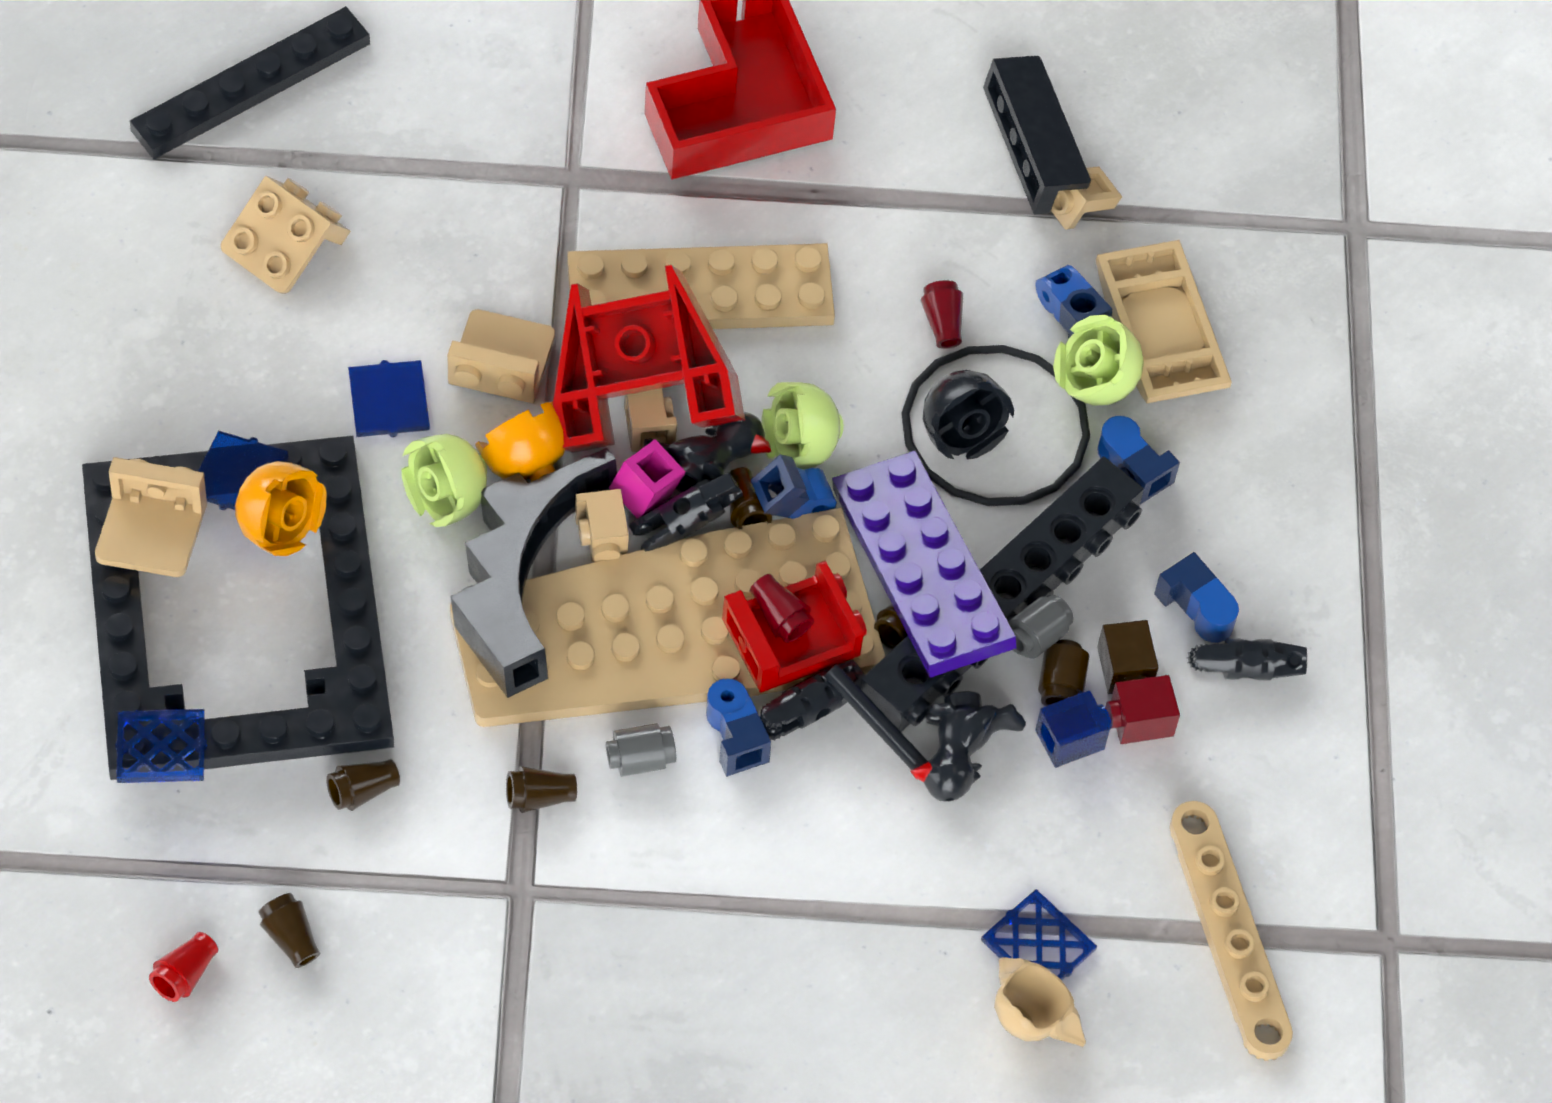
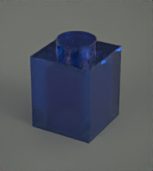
(1073, 728)

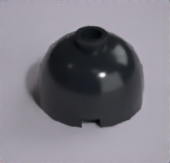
(966, 414)

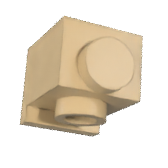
(648, 417)
(602, 524)

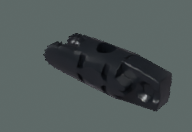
(687, 511)
(1250, 659)
(805, 702)

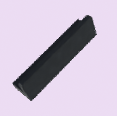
(1034, 130)

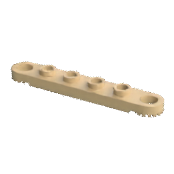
(1230, 930)

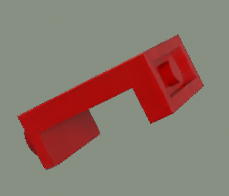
(830, 640)

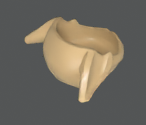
(1036, 1003)

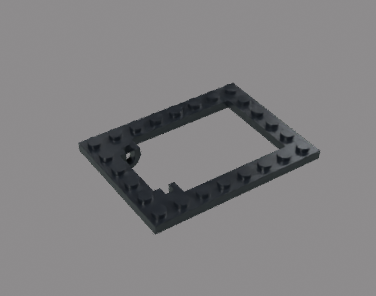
(356, 702)

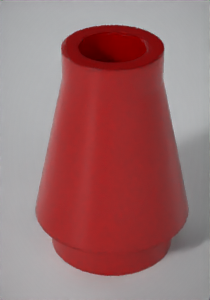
(181, 969)

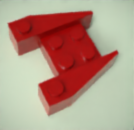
(636, 349)

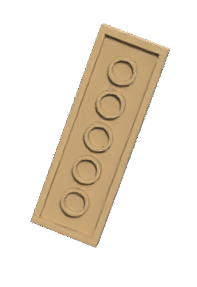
(731, 283)

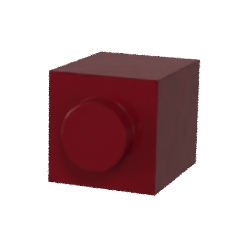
(1144, 709)

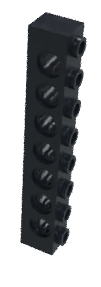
(1100, 490)

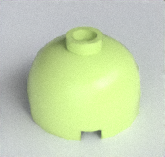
(1099, 361)
(802, 423)
(444, 478)

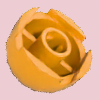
(524, 445)
(280, 507)

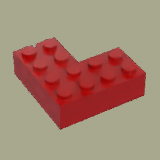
(752, 101)

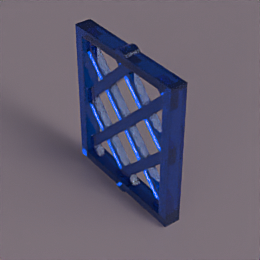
(162, 774)
(1060, 920)

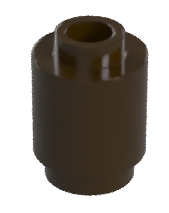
(1063, 671)

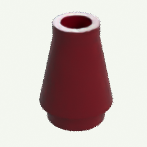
(943, 309)
(783, 611)

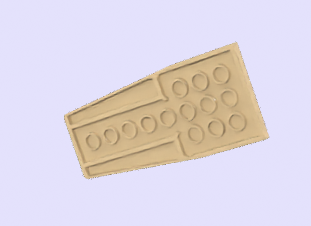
(652, 621)

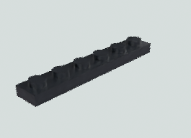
(249, 82)

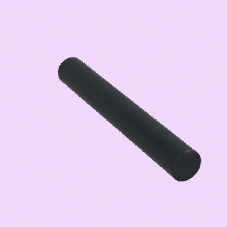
(875, 717)

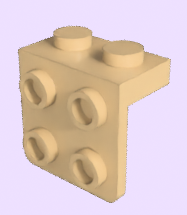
(281, 233)
(500, 355)
(152, 517)

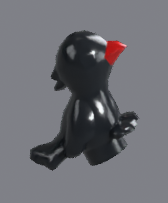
(710, 454)
(961, 732)

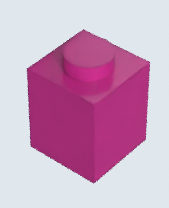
(647, 479)

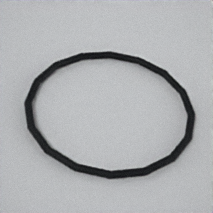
(1000, 501)

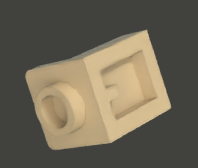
(1072, 204)

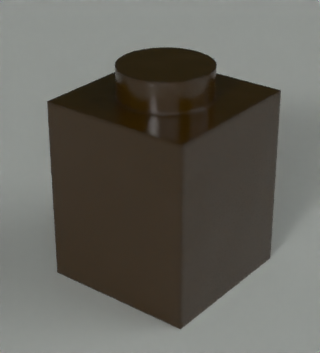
(1126, 652)

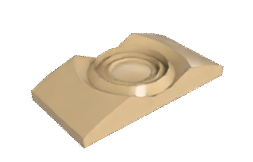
(1162, 307)

